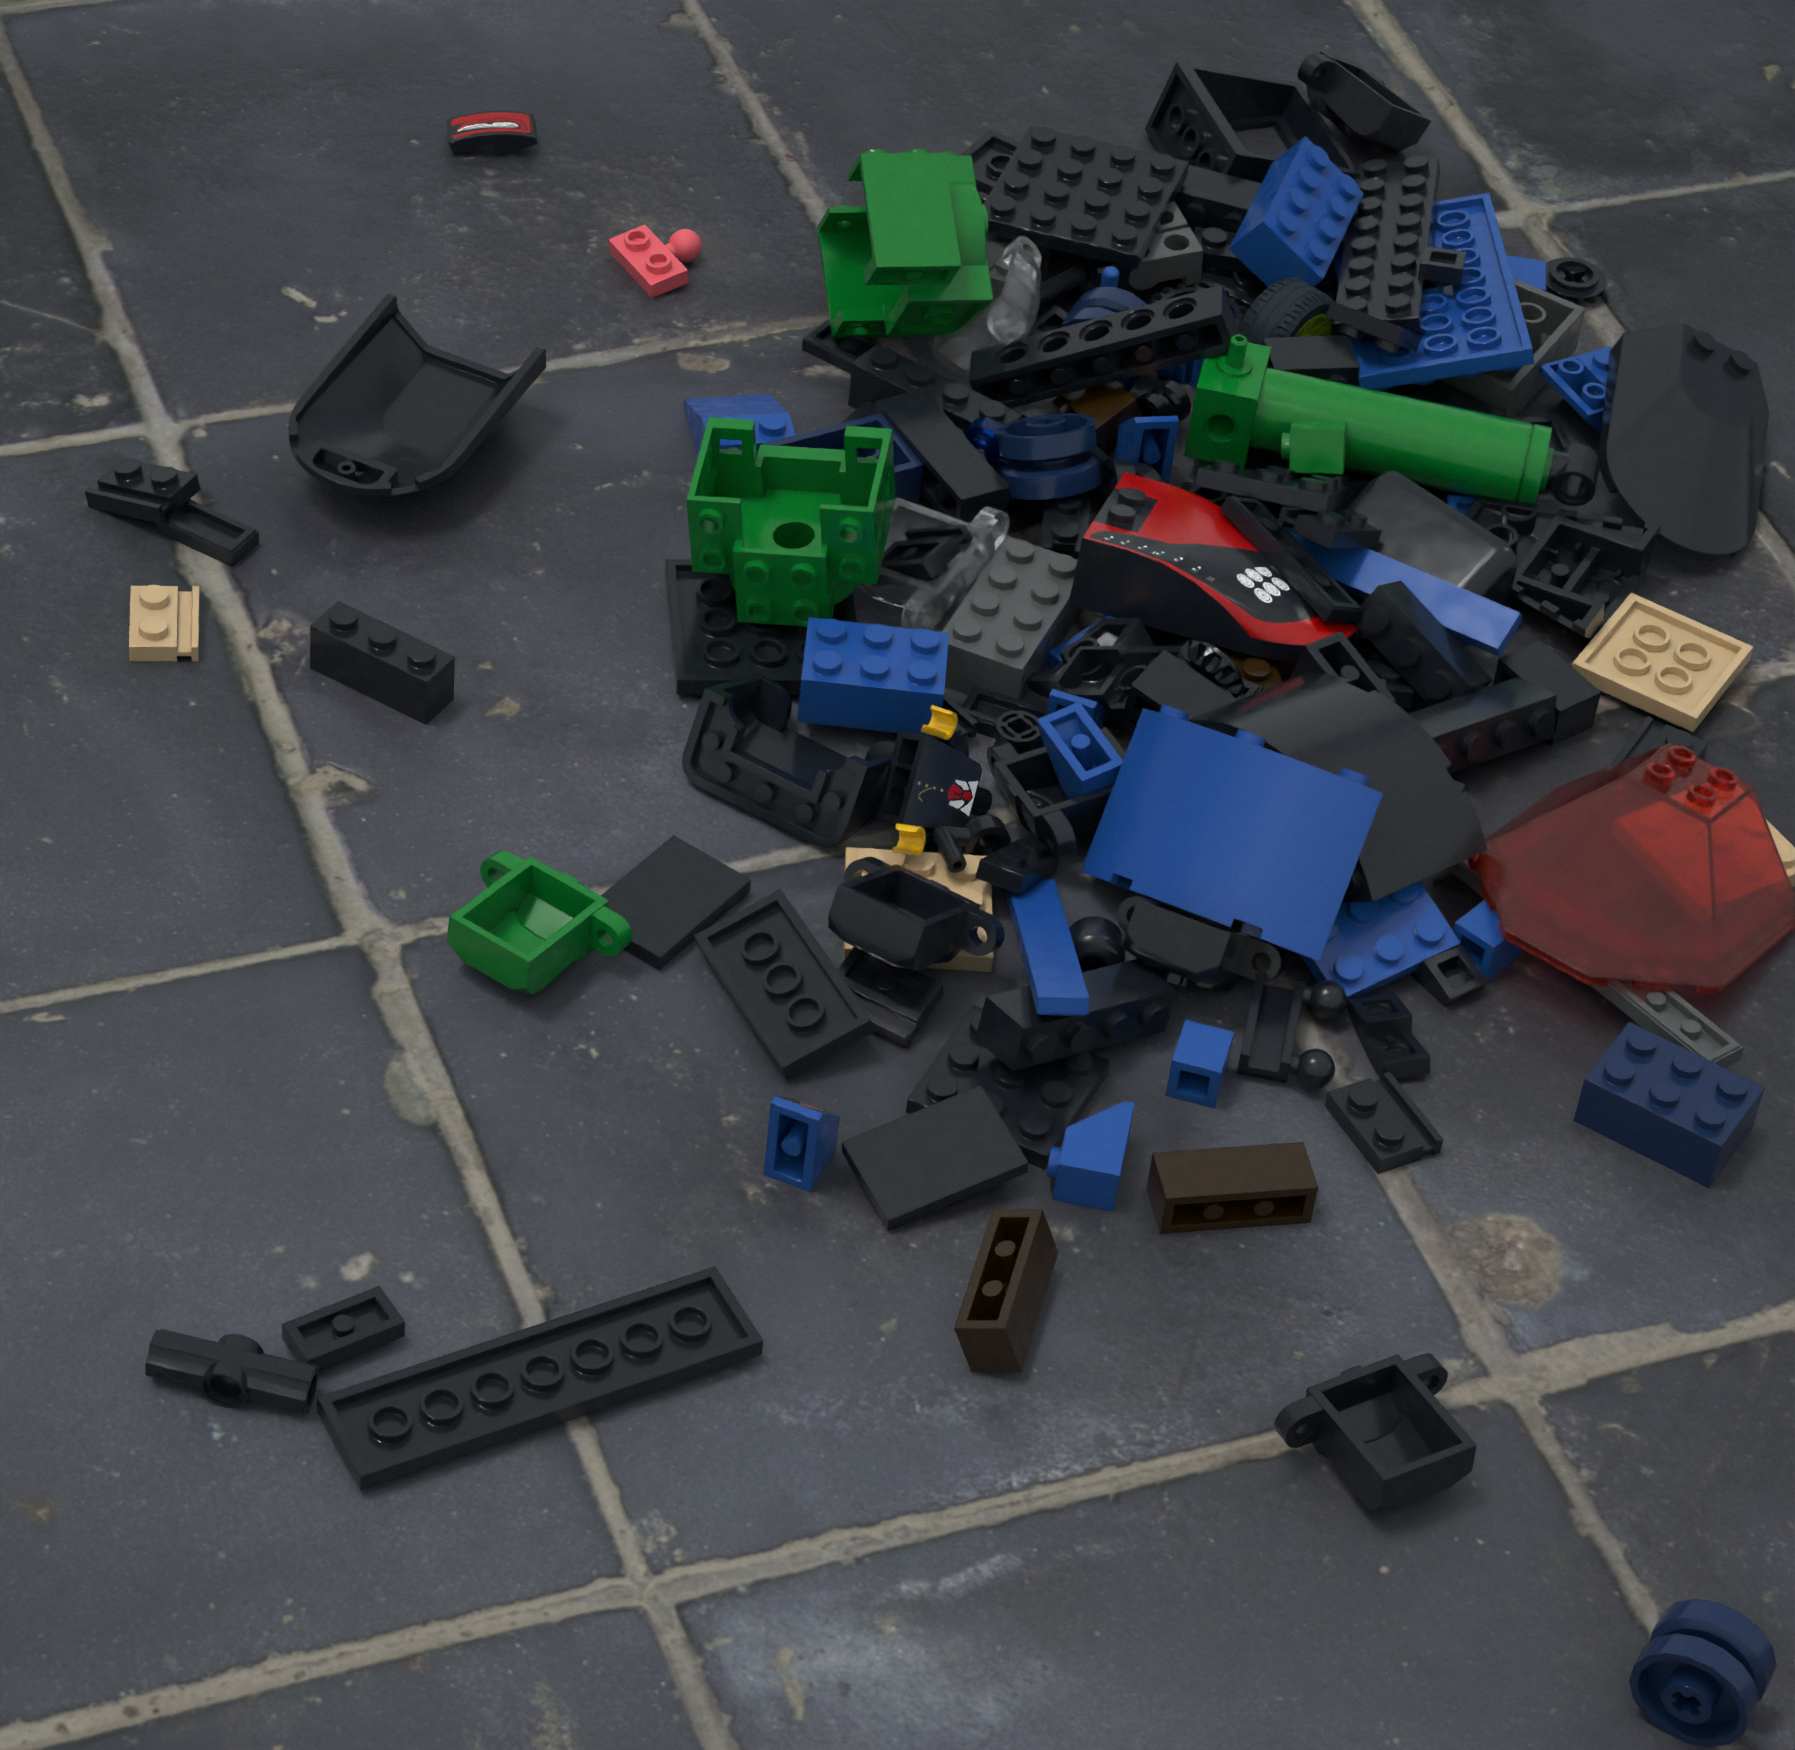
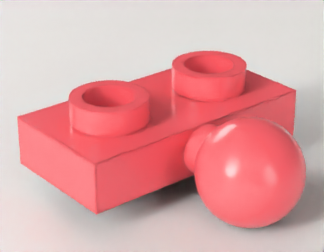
(653, 264)

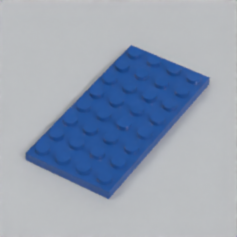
(1463, 325)

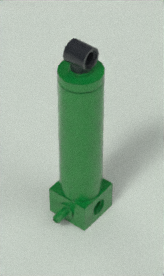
(1433, 444)

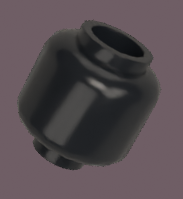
(1097, 942)

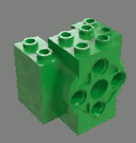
(912, 254)
(791, 520)

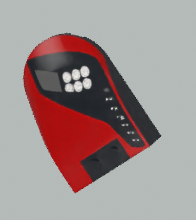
(1190, 574)

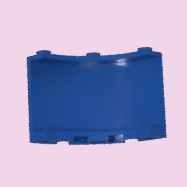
(1232, 831)

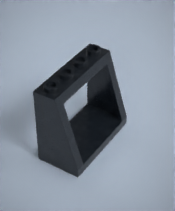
(1208, 105)

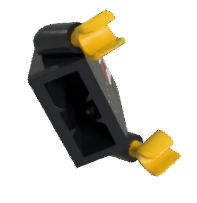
(931, 783)

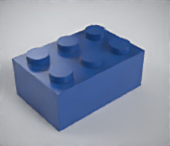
(871, 675)

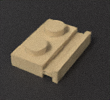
(163, 623)

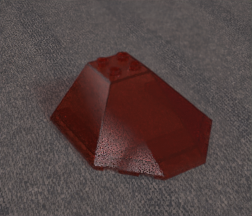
(1642, 875)

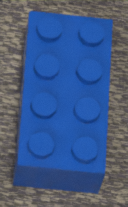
(1297, 217)

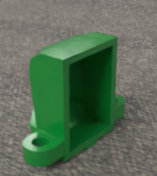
(532, 923)

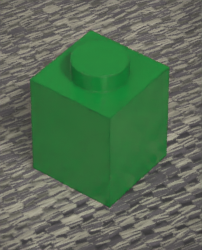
(1315, 447)

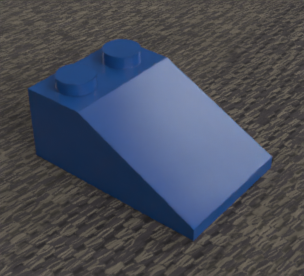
(770, 417)

